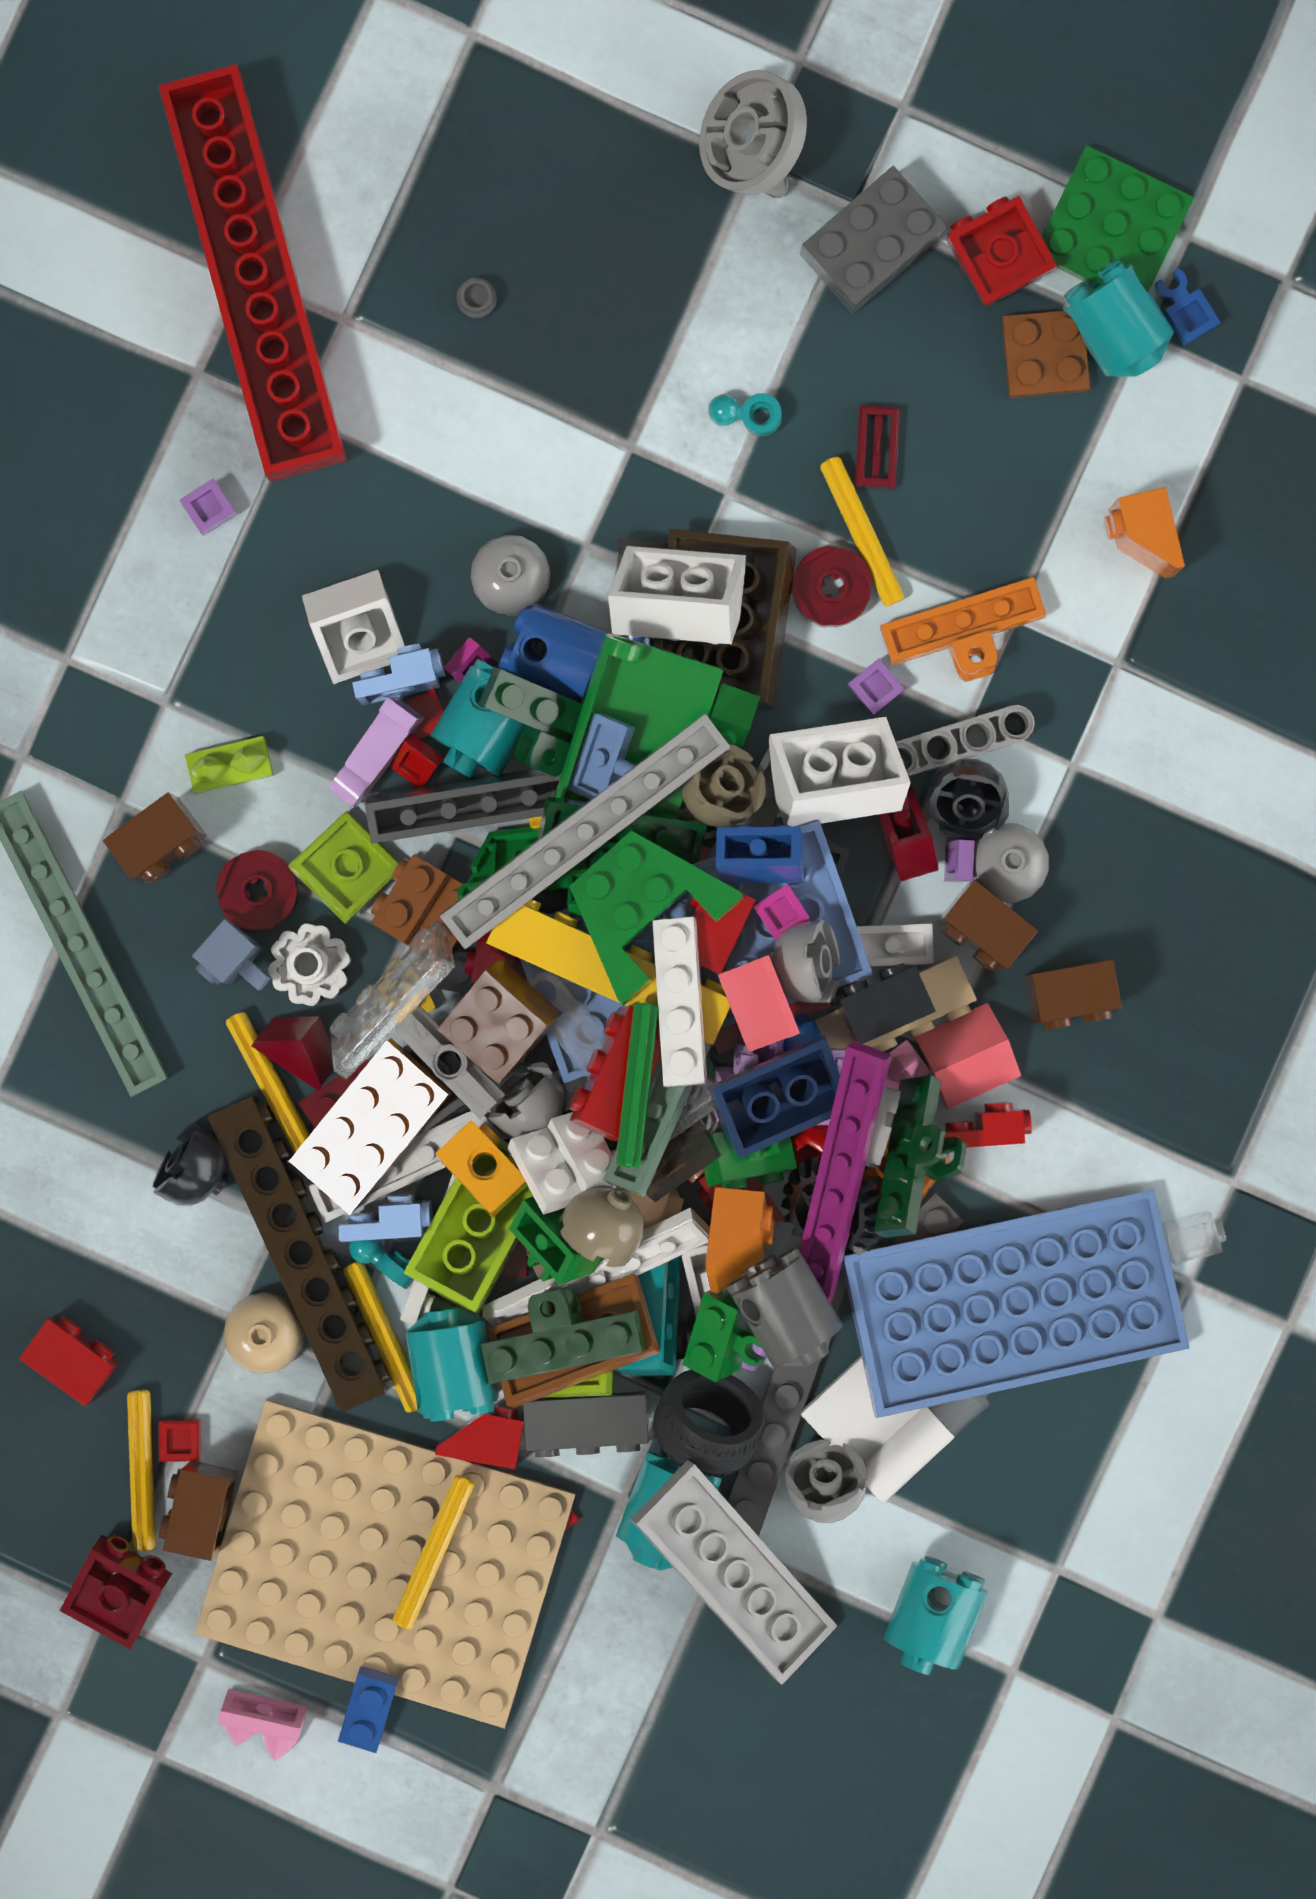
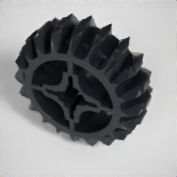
(799, 1195)

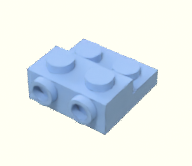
(413, 672)
(397, 1219)

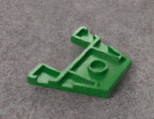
(505, 845)
(632, 889)

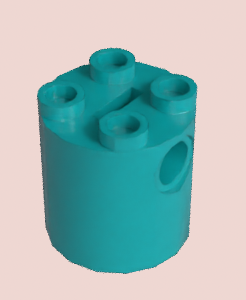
(1119, 321)
(474, 732)
(449, 1364)
(652, 1476)
(928, 1629)

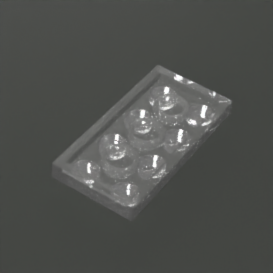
(391, 998)

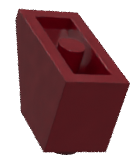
(909, 839)

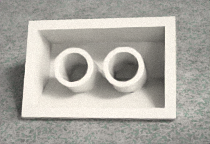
(677, 595)
(837, 772)

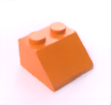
(1146, 531)
(737, 1234)

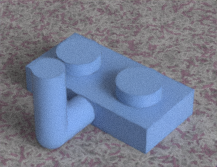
(602, 756)

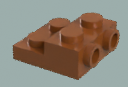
(415, 900)

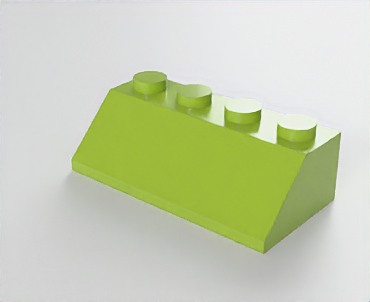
(465, 1244)

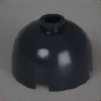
(968, 799)
(192, 1169)

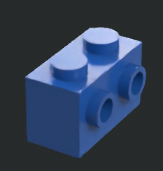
(760, 854)

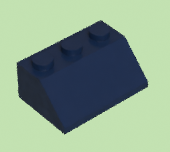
(777, 1097)

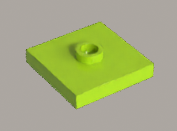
(344, 867)

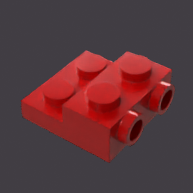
(1000, 250)
(994, 1126)

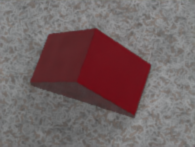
(298, 1047)

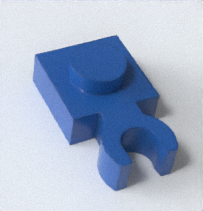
(1189, 313)

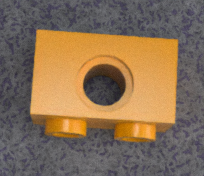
(460, 1157)

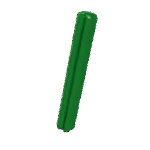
(637, 1085)

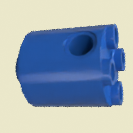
(569, 656)

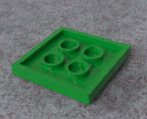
(1114, 215)

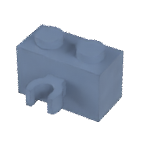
(228, 955)

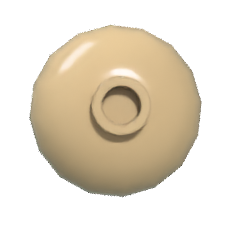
(263, 1333)

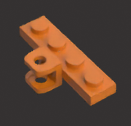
(965, 628)

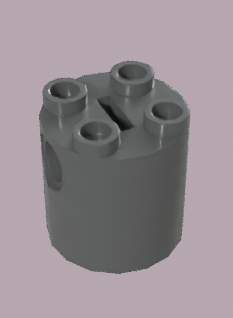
(786, 1310)

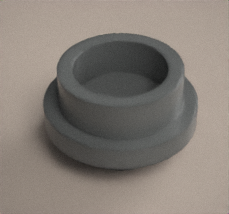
(476, 298)

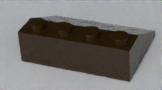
(757, 647)

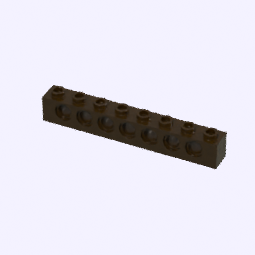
(347, 1388)

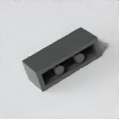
(586, 1423)

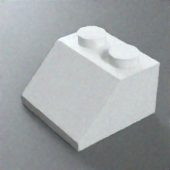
(354, 626)

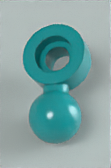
(726, 410)
(391, 1266)

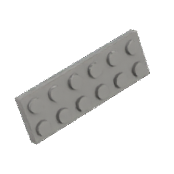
(733, 1572)

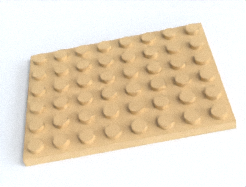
(332, 1538)

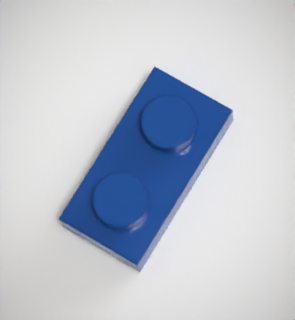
(368, 1709)

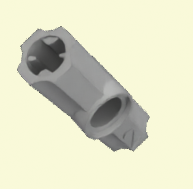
(469, 1083)

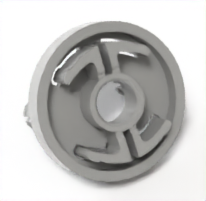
(775, 145)

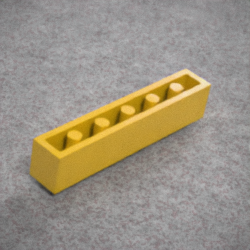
(571, 954)

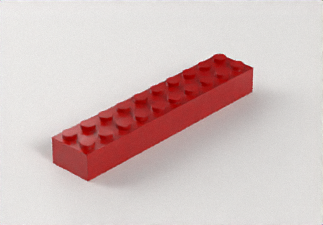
(252, 273)

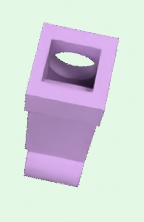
(375, 751)

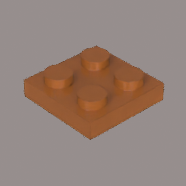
(1044, 355)

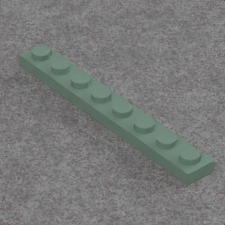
(78, 946)

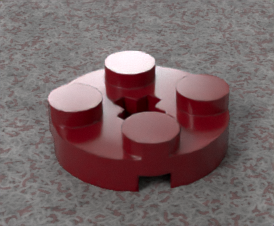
(838, 564)
(247, 869)

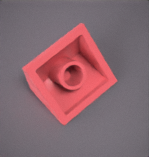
(758, 1003)
(968, 1055)

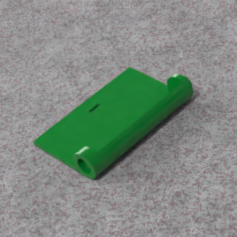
(649, 691)

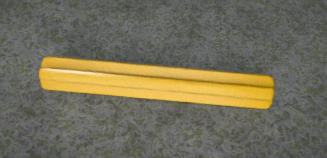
(862, 531)
(268, 1081)
(382, 1333)
(141, 1470)
(433, 1551)

